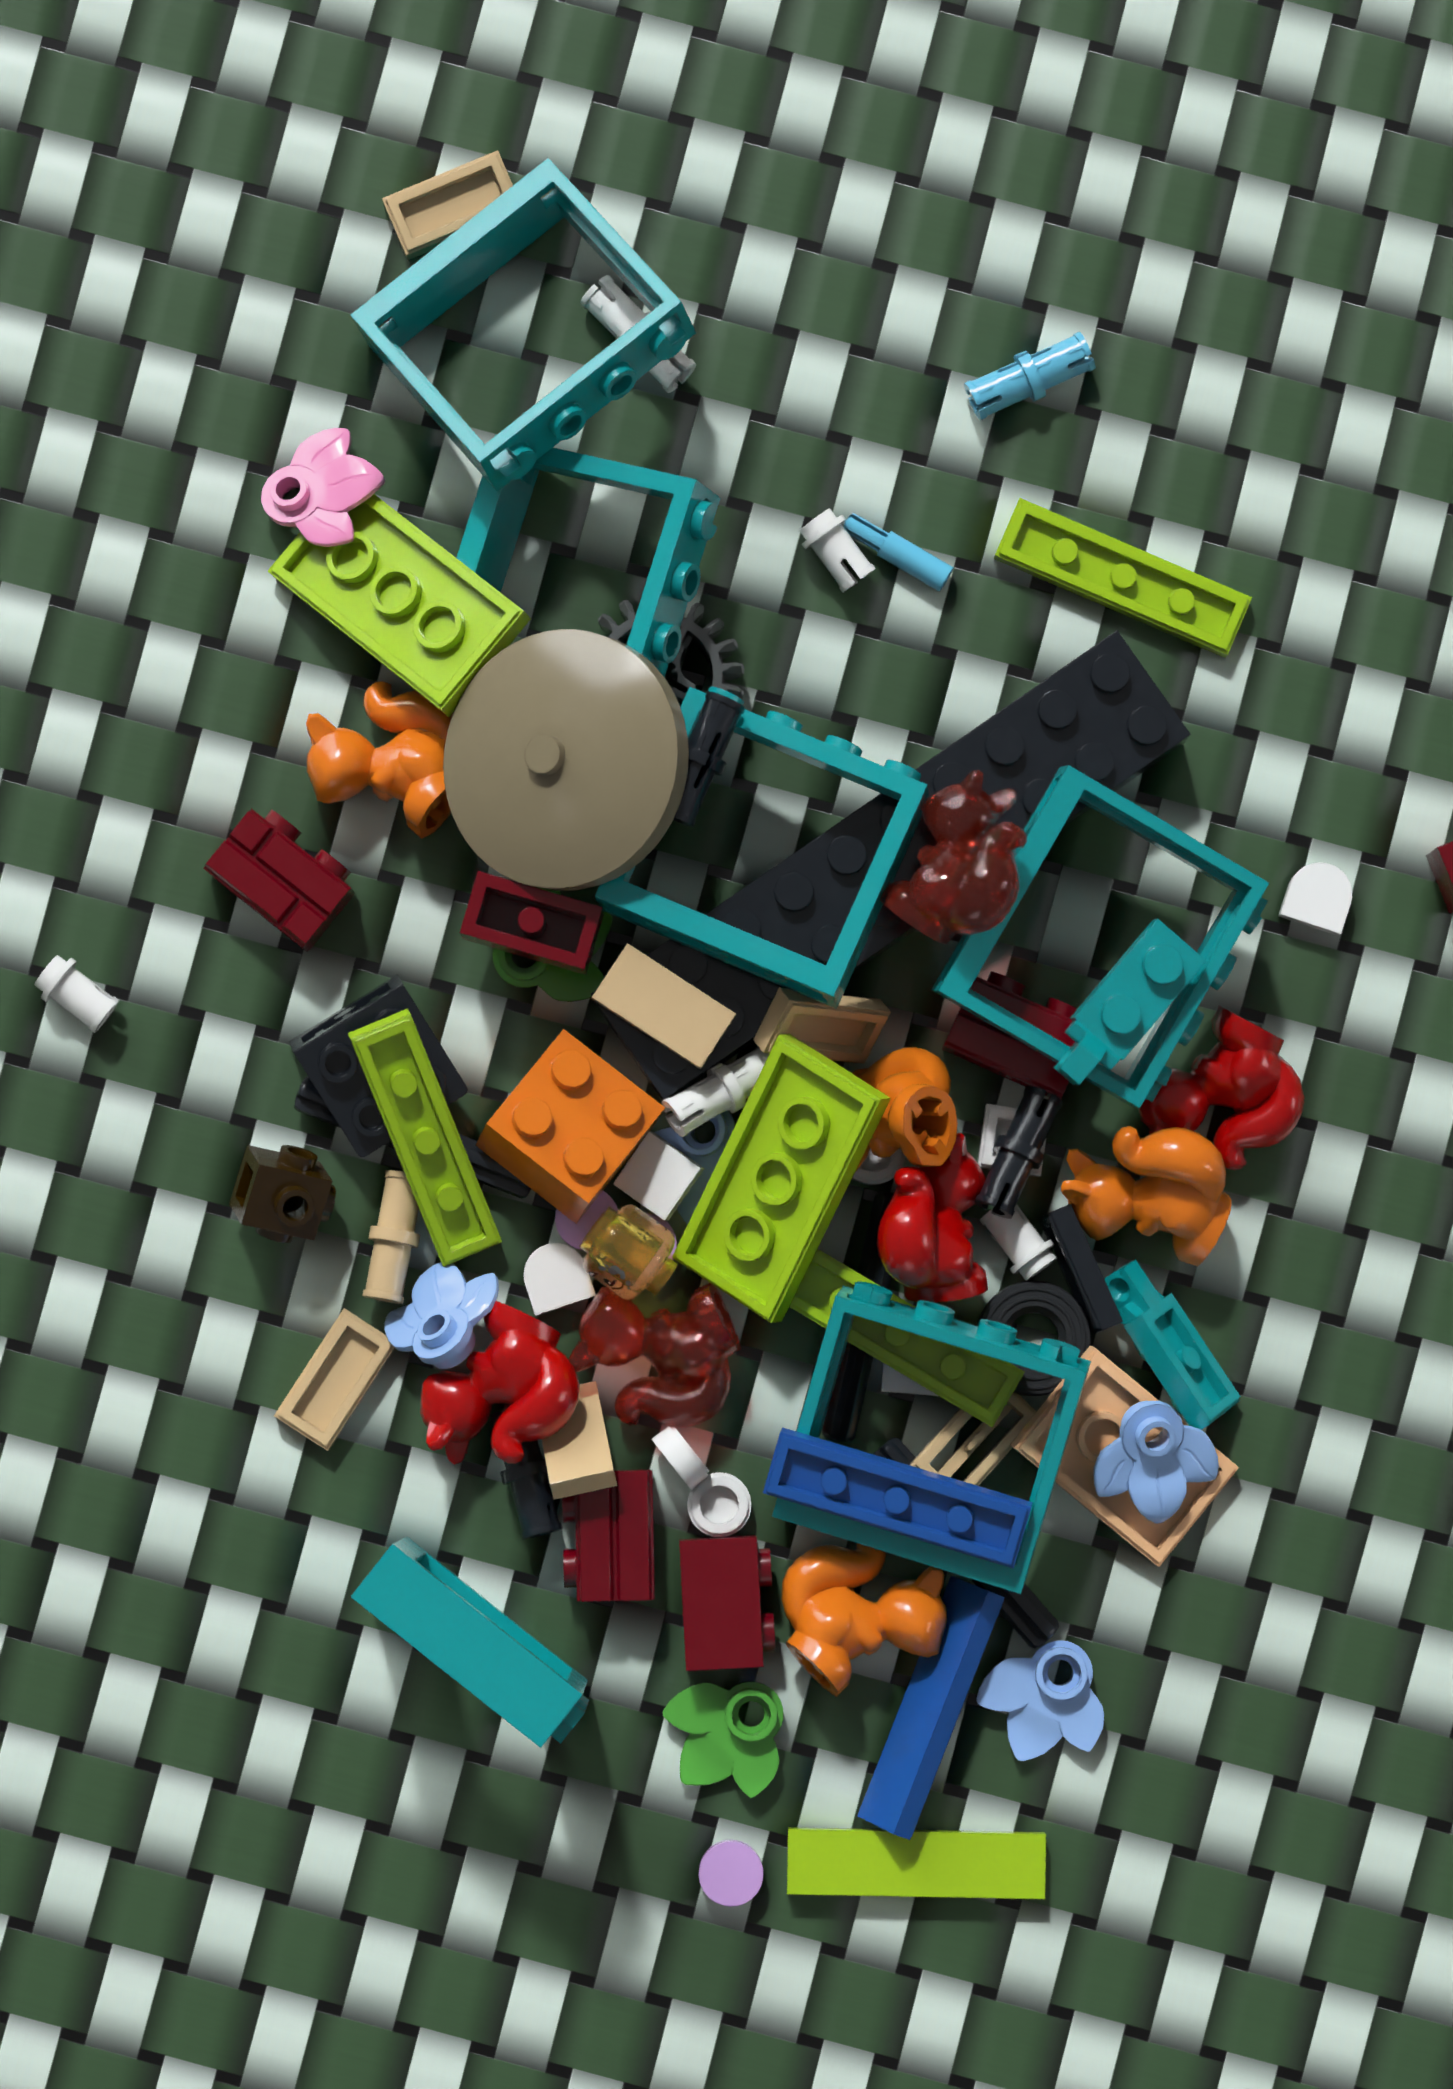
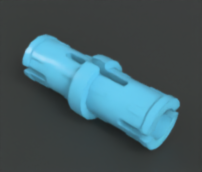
(1029, 376)

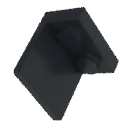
(338, 1076)

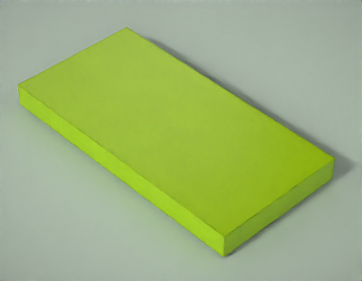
(404, 601)
(781, 1177)

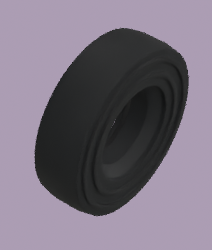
(1054, 1304)

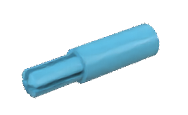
(900, 552)

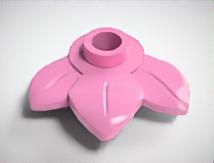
(329, 488)

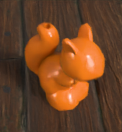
(404, 768)
(920, 1111)
(1176, 1196)
(839, 1624)

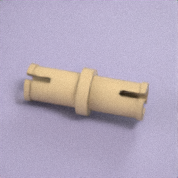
(392, 1240)

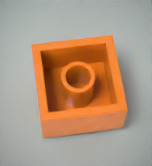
(569, 1126)

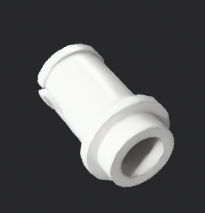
(834, 545)
(76, 993)
(1020, 1243)

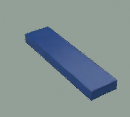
(897, 1497)
(930, 1711)

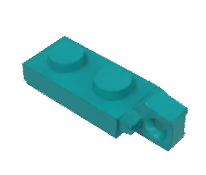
(1128, 1001)
(1171, 1347)

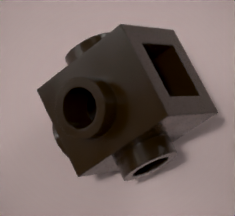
(282, 1193)

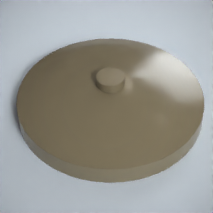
(565, 760)

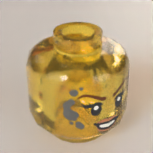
(628, 1252)

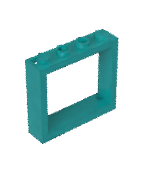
(472, 257)
(675, 566)
(748, 951)
(1182, 1017)
(987, 1338)
(474, 1642)

